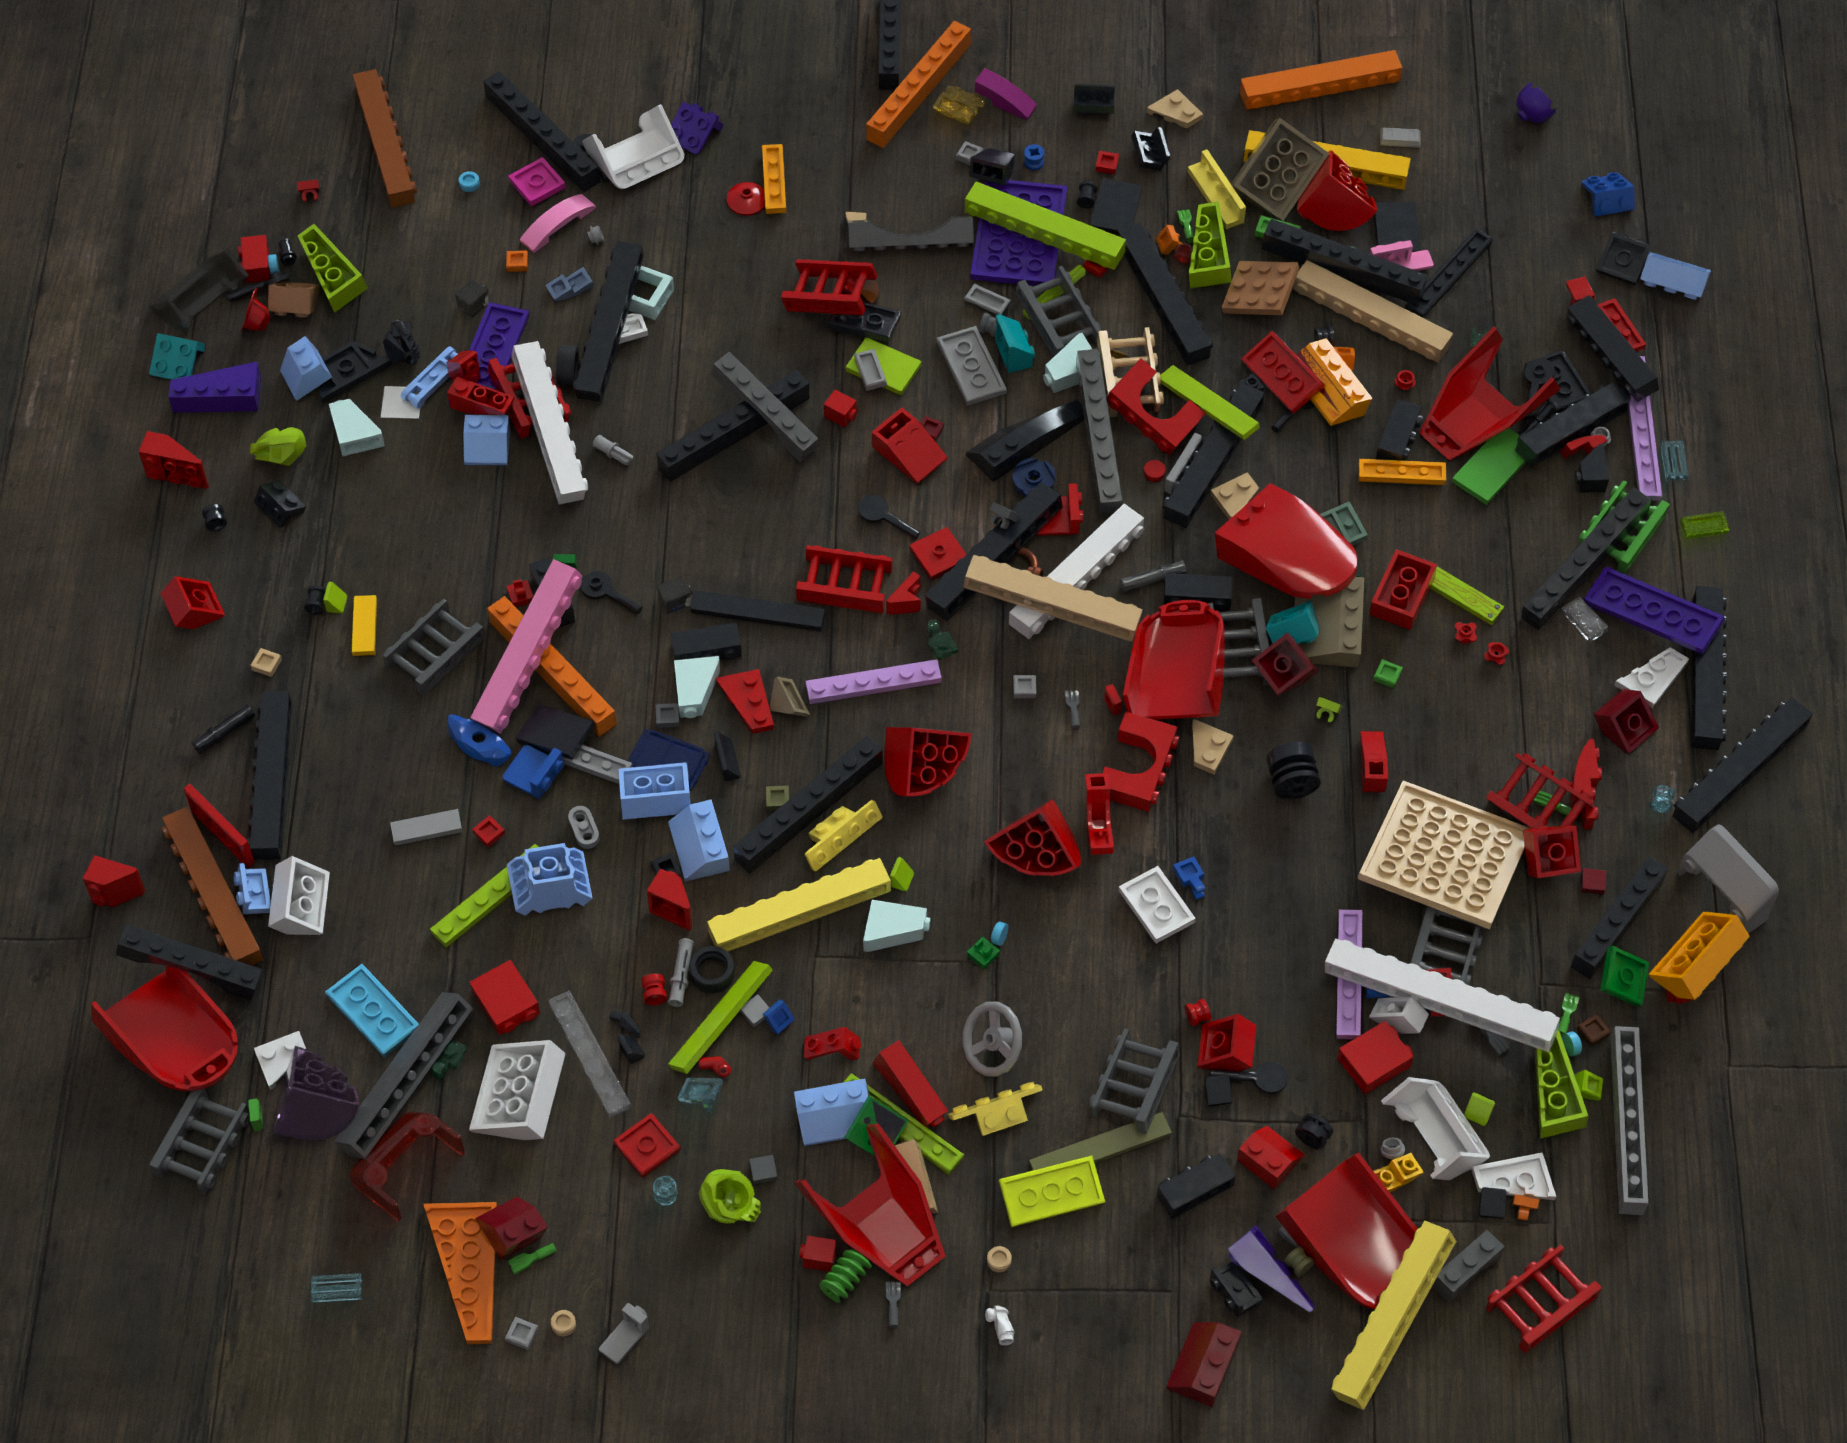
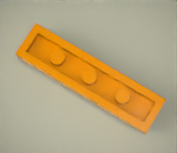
(774, 179)
(1402, 471)

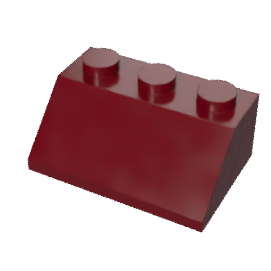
(1204, 1361)

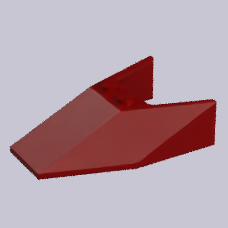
(1470, 408)
(887, 1219)

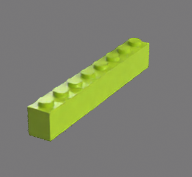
(1045, 225)

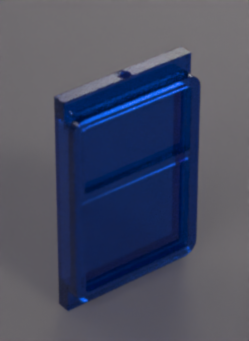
(661, 749)

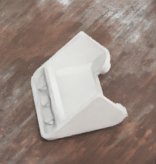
(641, 154)

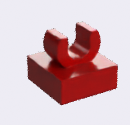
(307, 187)
(520, 593)

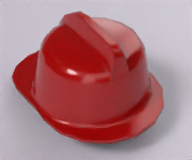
(256, 316)

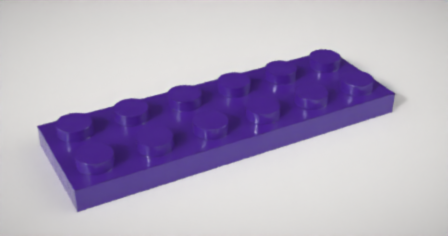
(496, 336)
(1654, 610)

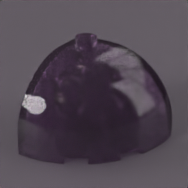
(314, 1099)

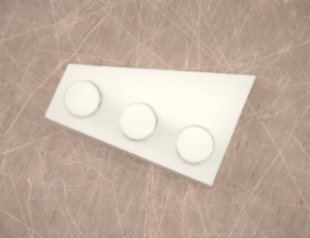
(1655, 676)
(1519, 1176)

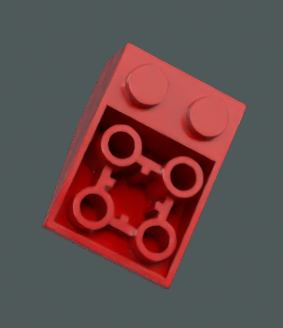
(908, 445)
(170, 461)

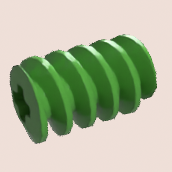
(843, 1274)

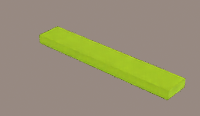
(1209, 402)
(720, 1017)
(931, 1145)

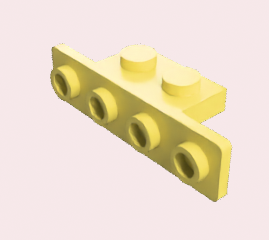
(839, 832)
(998, 1112)

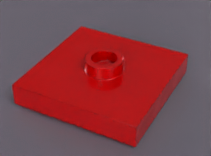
(937, 553)

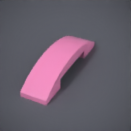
(555, 218)

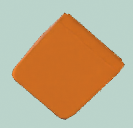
(1347, 355)

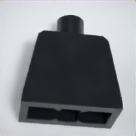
(992, 166)

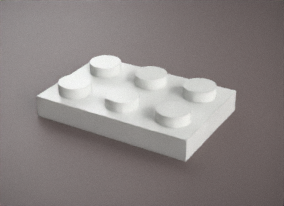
(1157, 904)

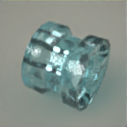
(1662, 798)
(667, 1185)

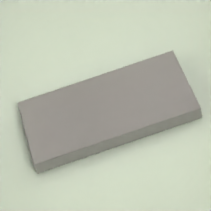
(971, 365)

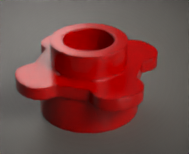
(1463, 637)
(1496, 647)

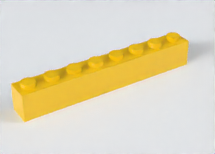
(1370, 166)

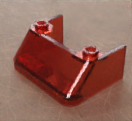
(370, 1173)

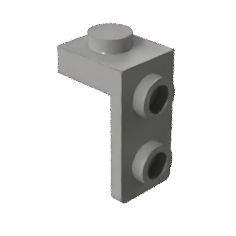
(626, 1333)

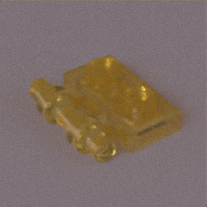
(956, 108)

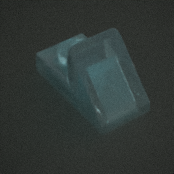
(701, 1091)

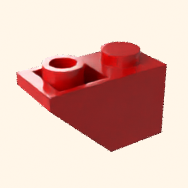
(464, 366)

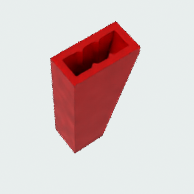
(910, 1084)

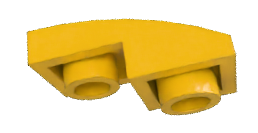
(1399, 1172)

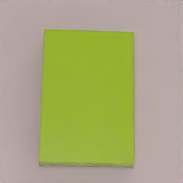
(896, 366)

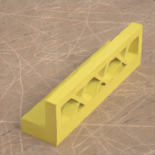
(1217, 188)

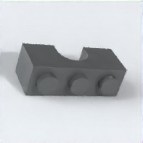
(1475, 1258)

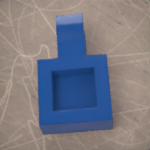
(1190, 874)

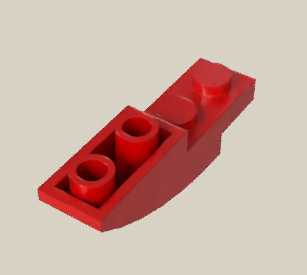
(1586, 778)

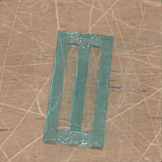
(1675, 474)
(338, 1296)

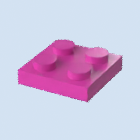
(537, 181)

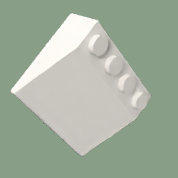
(518, 1090)

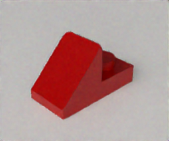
(904, 598)

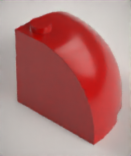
(1336, 198)
(922, 758)
(1037, 843)

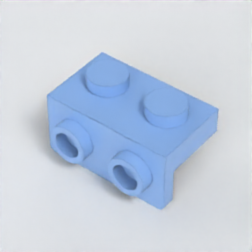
(253, 890)

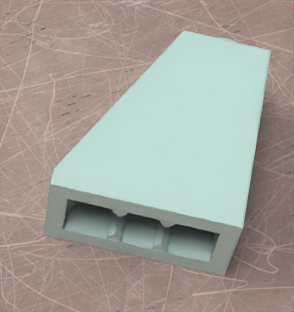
(1062, 369)
(354, 428)
(695, 684)
(894, 925)

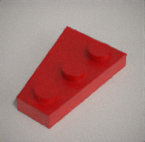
(749, 698)

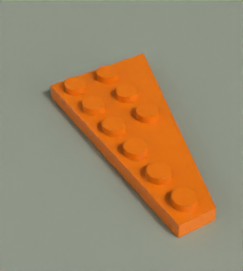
(467, 1263)

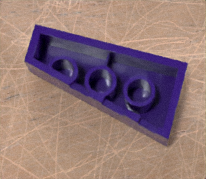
(218, 390)

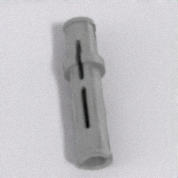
(679, 980)

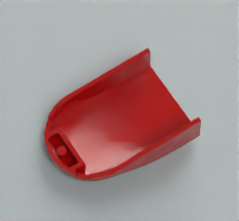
(1287, 546)
(1177, 663)
(171, 1032)
(1351, 1229)

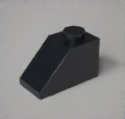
(1593, 472)

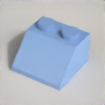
(303, 368)
(486, 439)

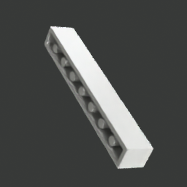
(549, 422)
(1085, 563)

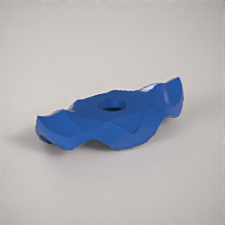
(491, 750)

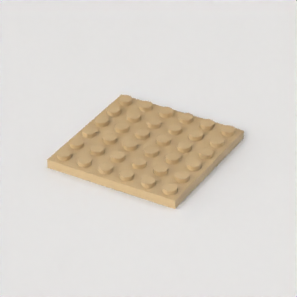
(1445, 854)

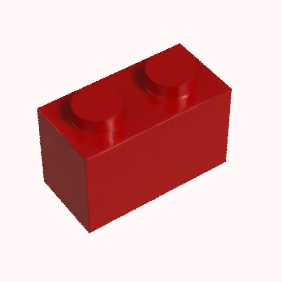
(254, 256)

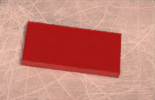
(1283, 372)
(219, 826)

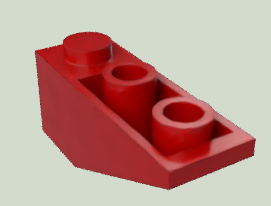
(477, 399)
(1373, 761)

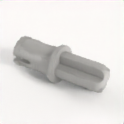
(612, 450)

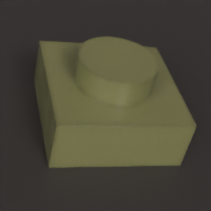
(776, 796)

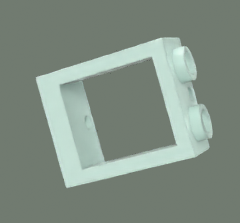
(659, 298)

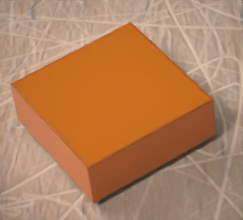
(517, 261)

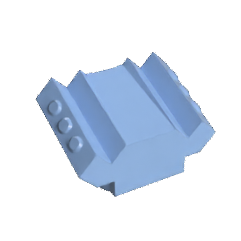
(549, 879)

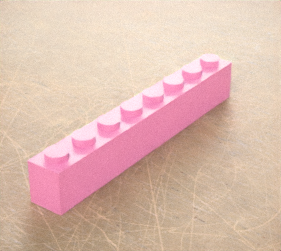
(527, 646)

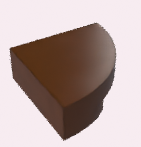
(870, 293)

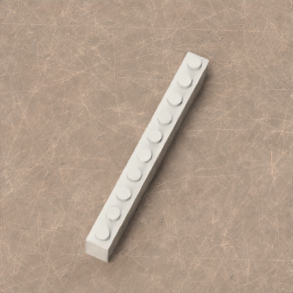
(1443, 994)

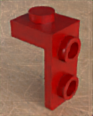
(833, 1041)

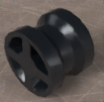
(1327, 333)
(214, 517)

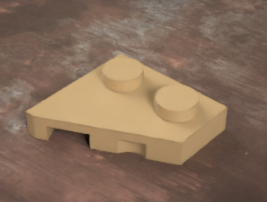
(1176, 109)
(1235, 494)
(1209, 746)

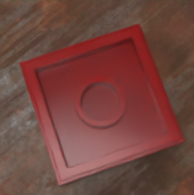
(646, 1145)

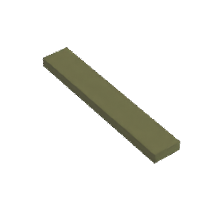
(1106, 1144)

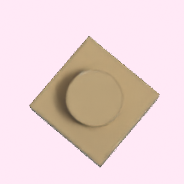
(266, 662)

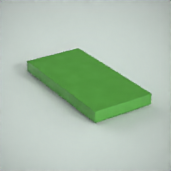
(1491, 467)

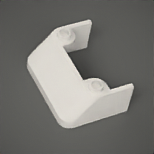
(1441, 1125)

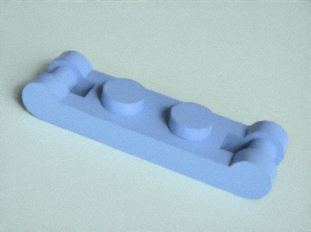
(429, 379)

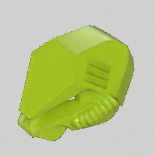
(279, 446)
(729, 1197)

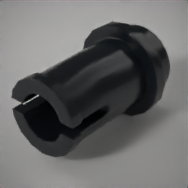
(287, 255)

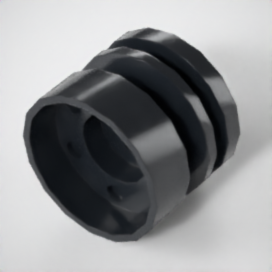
(1293, 770)

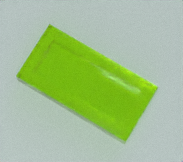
(1704, 525)

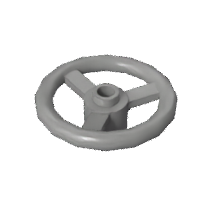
(995, 1038)

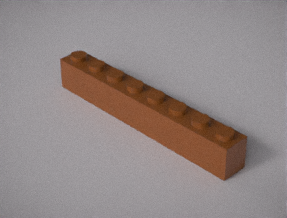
(384, 138)
(211, 887)

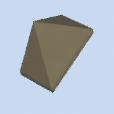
(786, 698)

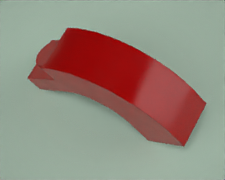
(1098, 814)

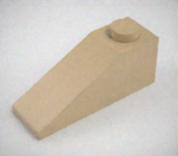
(913, 1156)

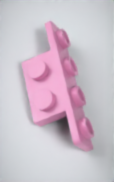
(1402, 254)

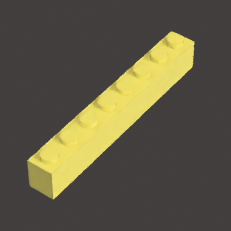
(799, 905)
(1393, 1315)

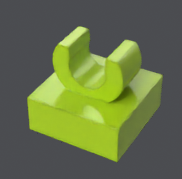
(1328, 706)

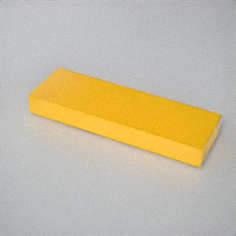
(364, 625)

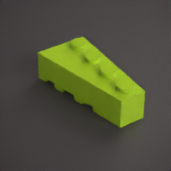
(1209, 254)
(334, 271)
(1558, 1093)

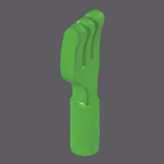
(1185, 219)
(1543, 798)
(1568, 1008)
(525, 1260)

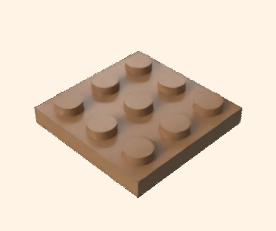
(1260, 288)

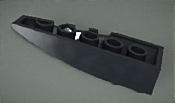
(1021, 440)

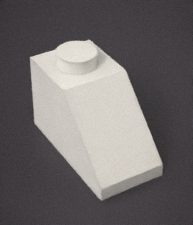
(1402, 1013)

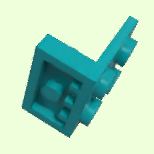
(174, 356)

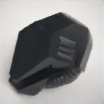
(400, 343)

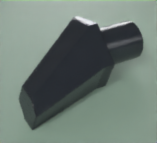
(626, 1022)

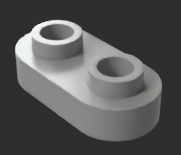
(585, 828)

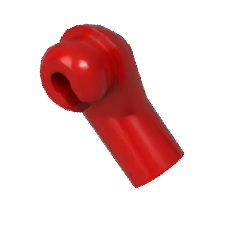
(717, 1064)

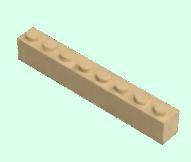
(1373, 311)
(1052, 598)

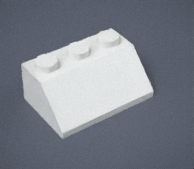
(298, 898)

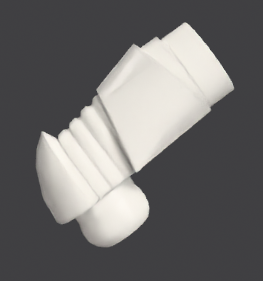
(1001, 1323)

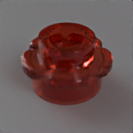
(1183, 253)

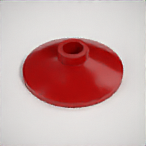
(746, 198)

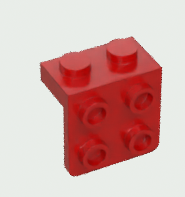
(1068, 518)

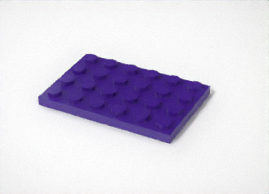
(1011, 256)

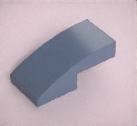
(565, 288)

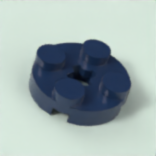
(1028, 467)

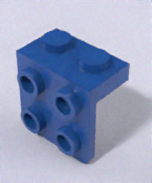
(1610, 194)
(534, 770)

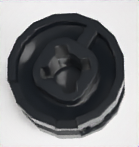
(1314, 1132)

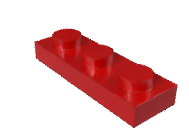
(1622, 323)

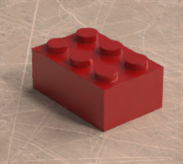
(1403, 589)

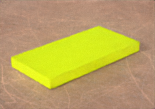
(1051, 1191)

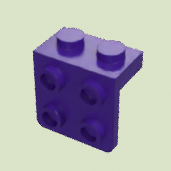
(694, 126)

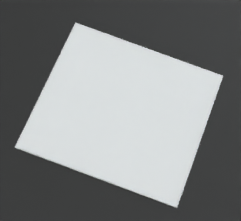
(396, 407)

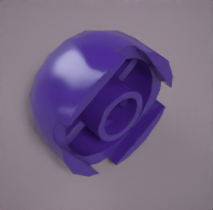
(1534, 105)

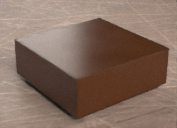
(1593, 1030)

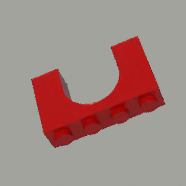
(1163, 432)
(1156, 739)

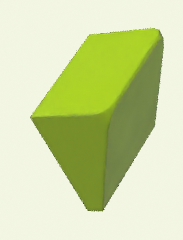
(334, 599)
(901, 875)
(1589, 1085)
(1479, 1109)

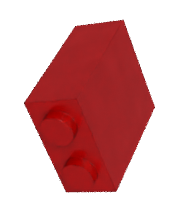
(505, 997)
(1375, 1057)

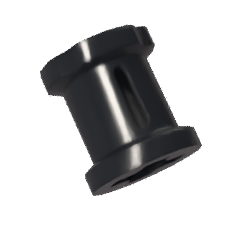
(1087, 192)
(315, 600)

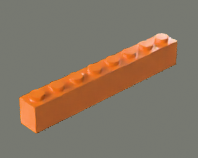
(1320, 79)
(918, 84)
(558, 672)

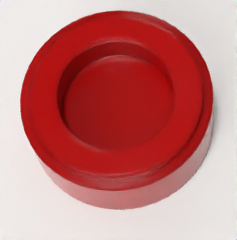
(1154, 470)

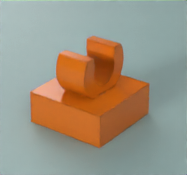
(1168, 239)
(1524, 1204)

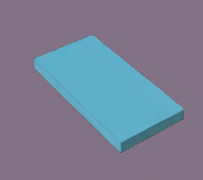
(372, 1010)

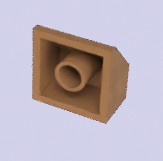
(292, 298)

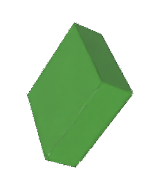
(1387, 673)
(255, 1114)

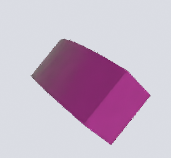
(1004, 94)

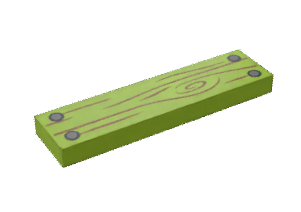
(1466, 597)

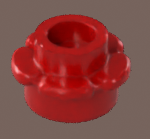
(1407, 376)

